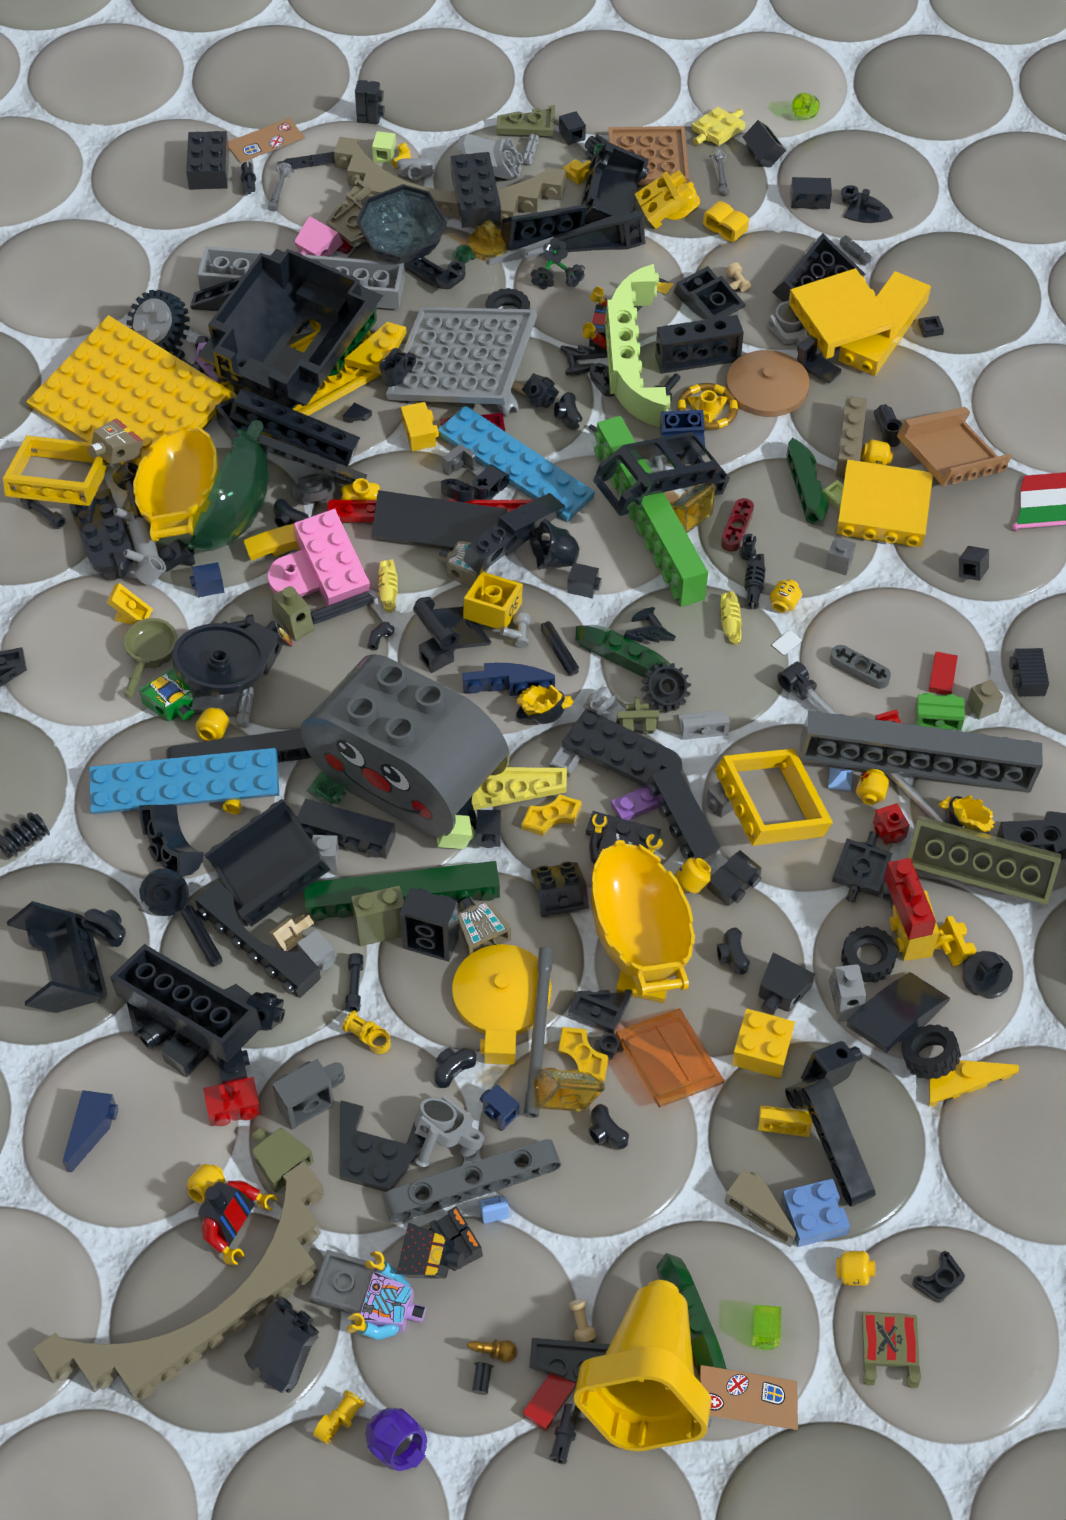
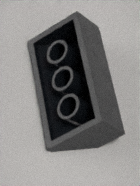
(538, 226)

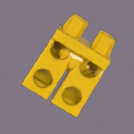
(663, 197)

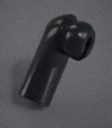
(378, 632)

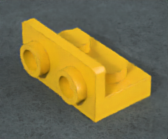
(784, 1121)

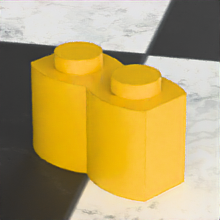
(726, 221)

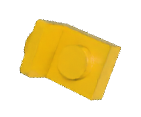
(577, 171)

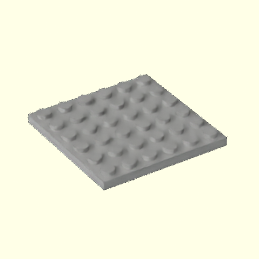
(464, 354)

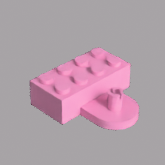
(322, 564)

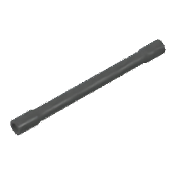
(544, 968)

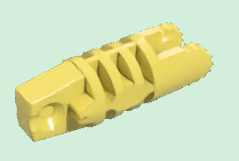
(388, 585)
(731, 617)

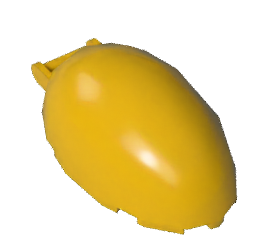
(176, 481)
(642, 917)

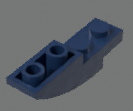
(506, 676)

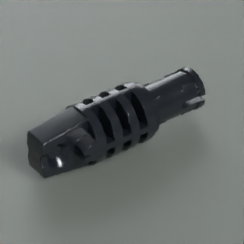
(754, 580)

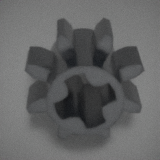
(591, 142)

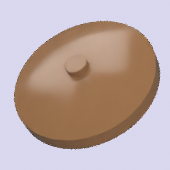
(768, 383)

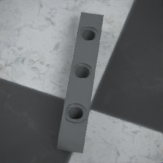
(451, 1186)

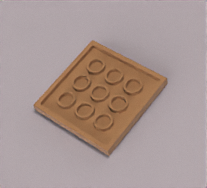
(661, 145)

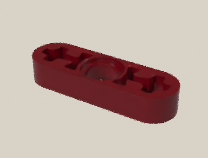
(735, 516)

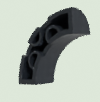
(167, 840)

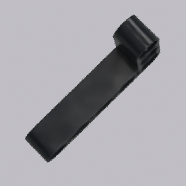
(835, 1136)

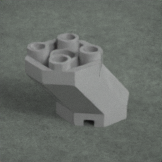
(503, 155)

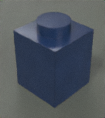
(207, 579)

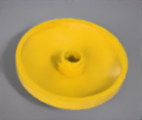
(497, 989)

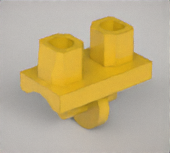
(952, 941)

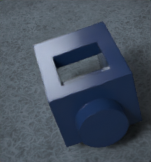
(499, 1106)

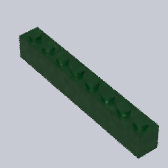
(472, 880)

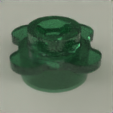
(464, 254)

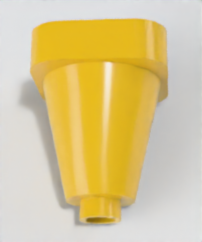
(645, 1383)

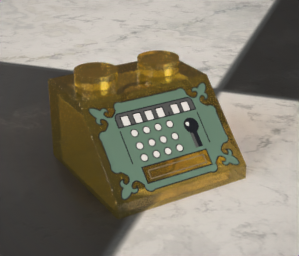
(695, 505)
(566, 1089)

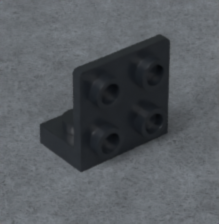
(560, 888)

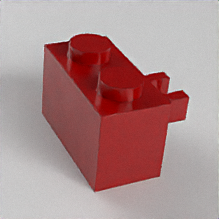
(232, 1102)

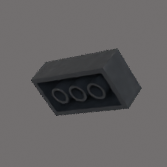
(475, 189)

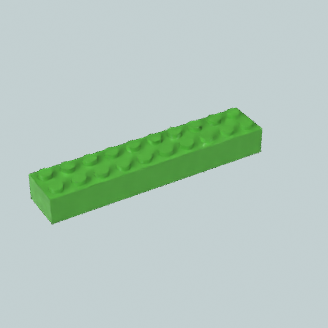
(655, 521)

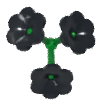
(554, 253)

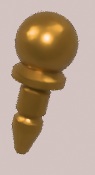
(504, 1350)

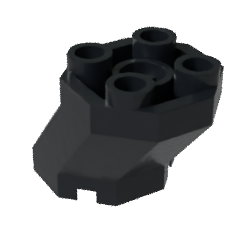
(282, 1345)

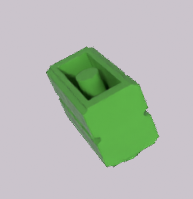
(940, 711)

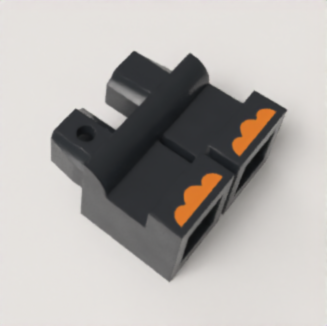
(456, 1228)

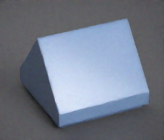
(494, 1209)

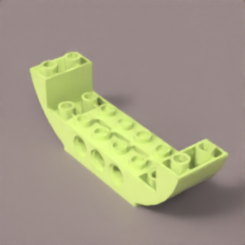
(623, 348)

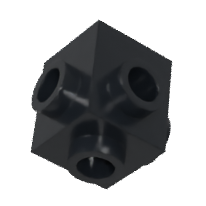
(540, 391)
(268, 1008)

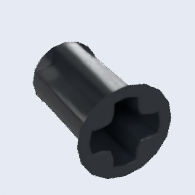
(482, 1378)

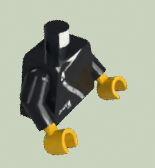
(602, 840)

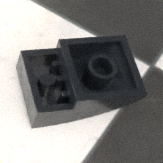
(708, 295)

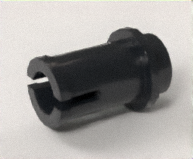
(748, 546)

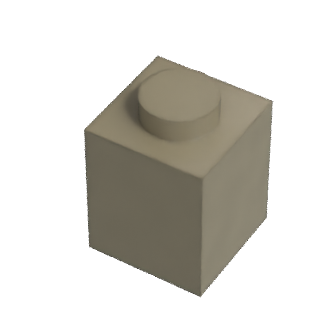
(985, 699)

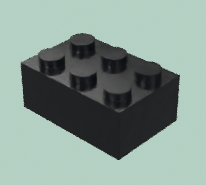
(207, 160)
(429, 924)

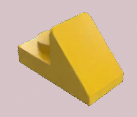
(128, 606)

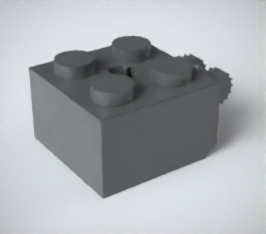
(307, 1091)

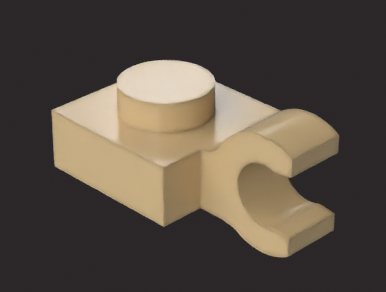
(289, 932)

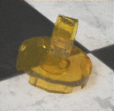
(487, 241)

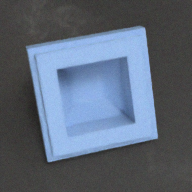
(840, 779)

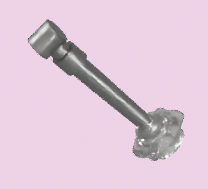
(718, 156)
(285, 171)

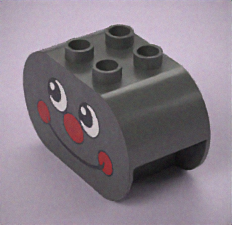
(404, 743)

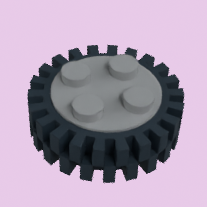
(160, 319)

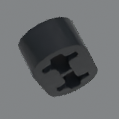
(599, 380)
(457, 490)

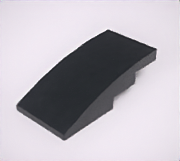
(897, 1011)

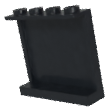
(267, 862)

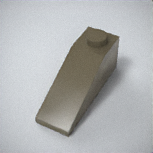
(756, 1202)

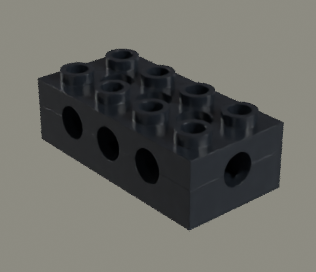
(699, 344)

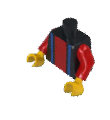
(596, 330)
(225, 1213)

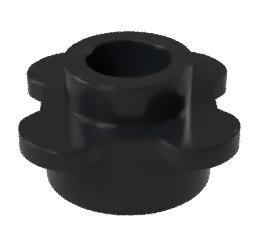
(609, 1039)

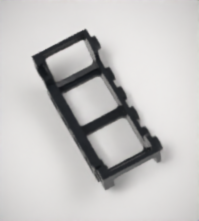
(662, 481)

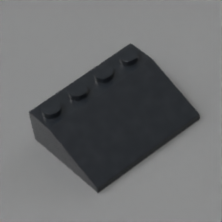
(816, 263)

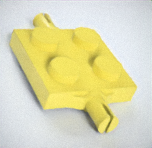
(718, 126)

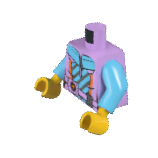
(386, 1303)

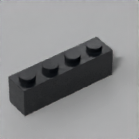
(682, 813)
(352, 829)

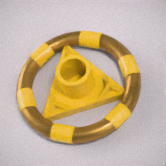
(709, 403)

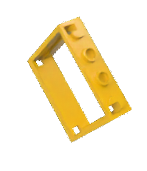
(54, 489)
(816, 815)

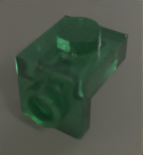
(327, 789)

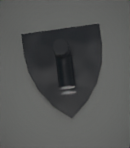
(868, 209)

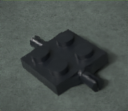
(862, 867)

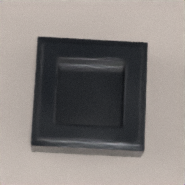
(931, 326)

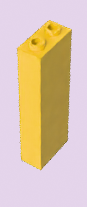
(903, 301)

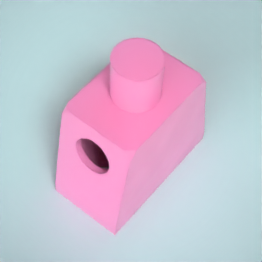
(317, 239)

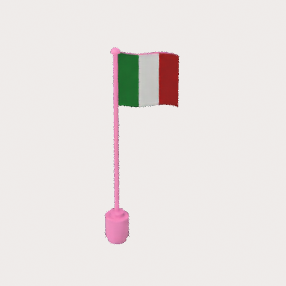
(1042, 501)

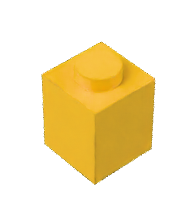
(499, 1047)

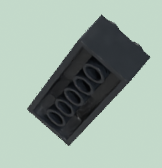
(186, 1002)

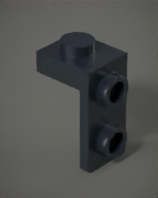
(815, 363)

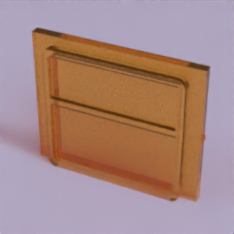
(669, 1057)

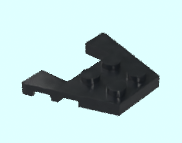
(370, 1158)

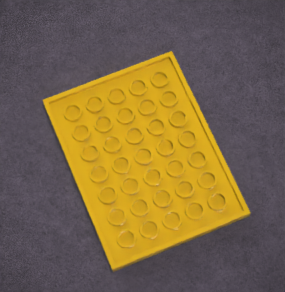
(130, 380)

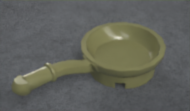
(149, 644)

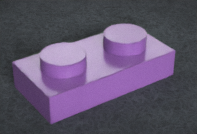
(634, 804)

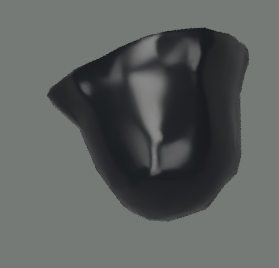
(558, 551)

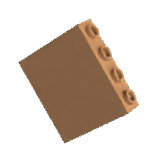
(950, 447)

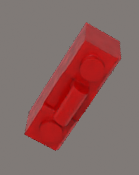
(909, 898)

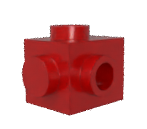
(891, 824)

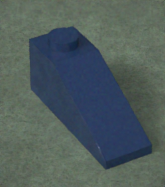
(90, 1124)

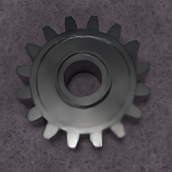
(676, 681)

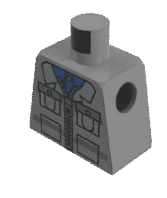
(847, 985)

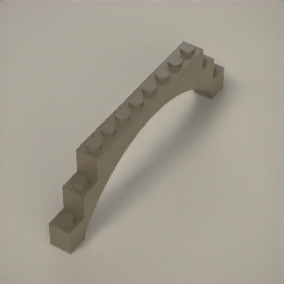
(513, 198)
(159, 1359)

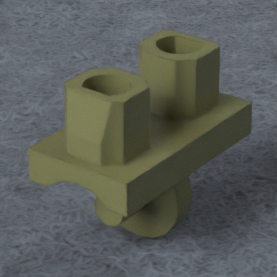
(633, 715)

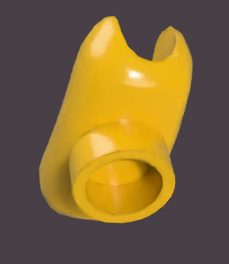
(360, 490)

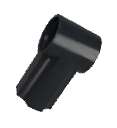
(888, 424)

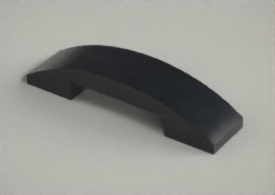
(434, 274)

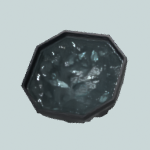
(402, 223)

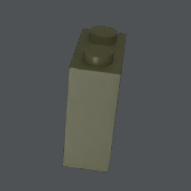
(378, 915)

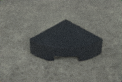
(356, 412)

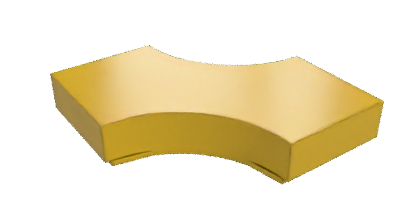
(541, 818)
(575, 1045)

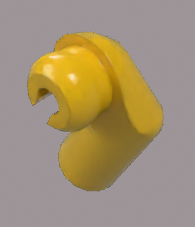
(404, 152)

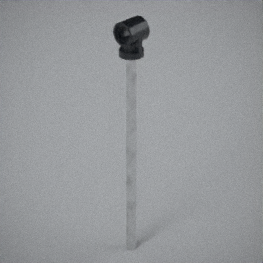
(797, 678)

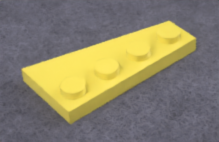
(518, 785)

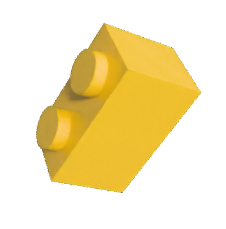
(418, 426)

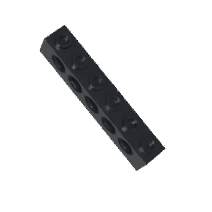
(295, 427)

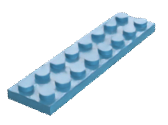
(526, 468)
(184, 780)

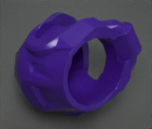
(388, 1430)

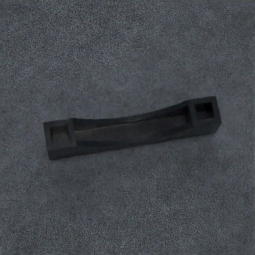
(292, 969)

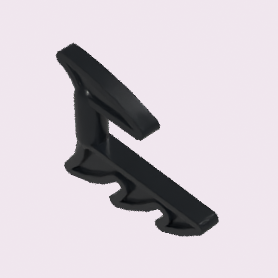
(581, 354)
(652, 633)

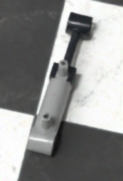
(145, 551)

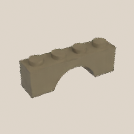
(851, 432)

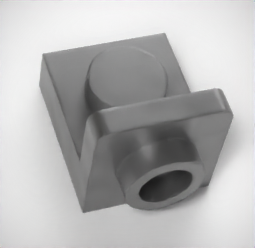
(456, 458)

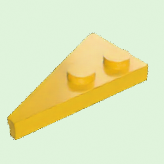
(968, 1078)

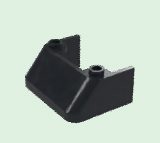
(70, 956)

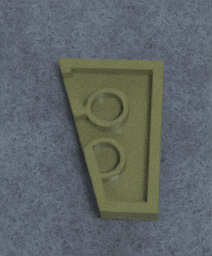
(535, 122)

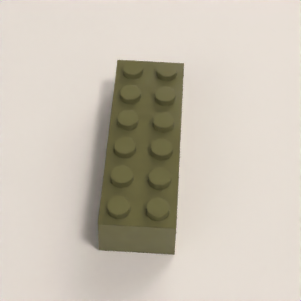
(984, 860)

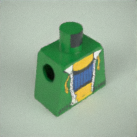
(168, 696)

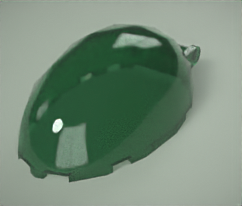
(236, 493)

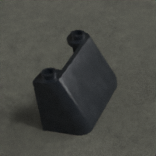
(612, 182)

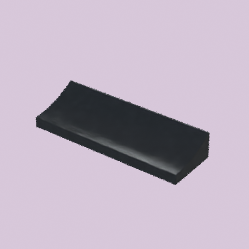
(430, 520)

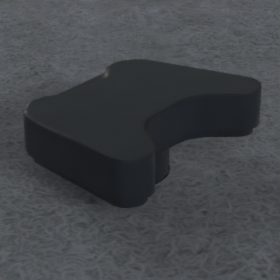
(943, 1281)

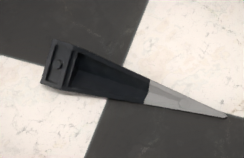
(606, 234)

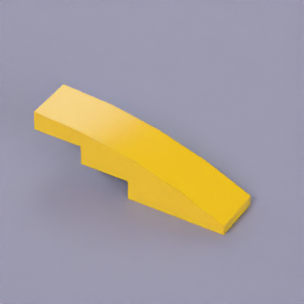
(273, 541)

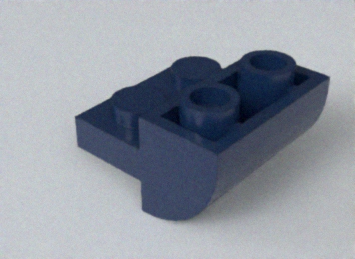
(682, 422)

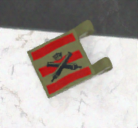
(890, 1342)

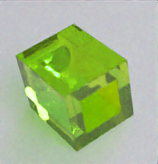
(766, 1327)

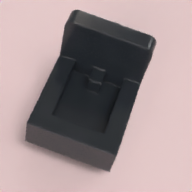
(176, 554)

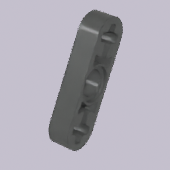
(863, 675)

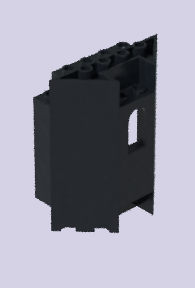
(265, 314)

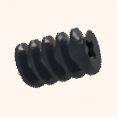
(21, 834)

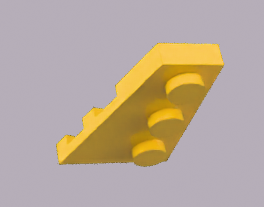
(376, 347)

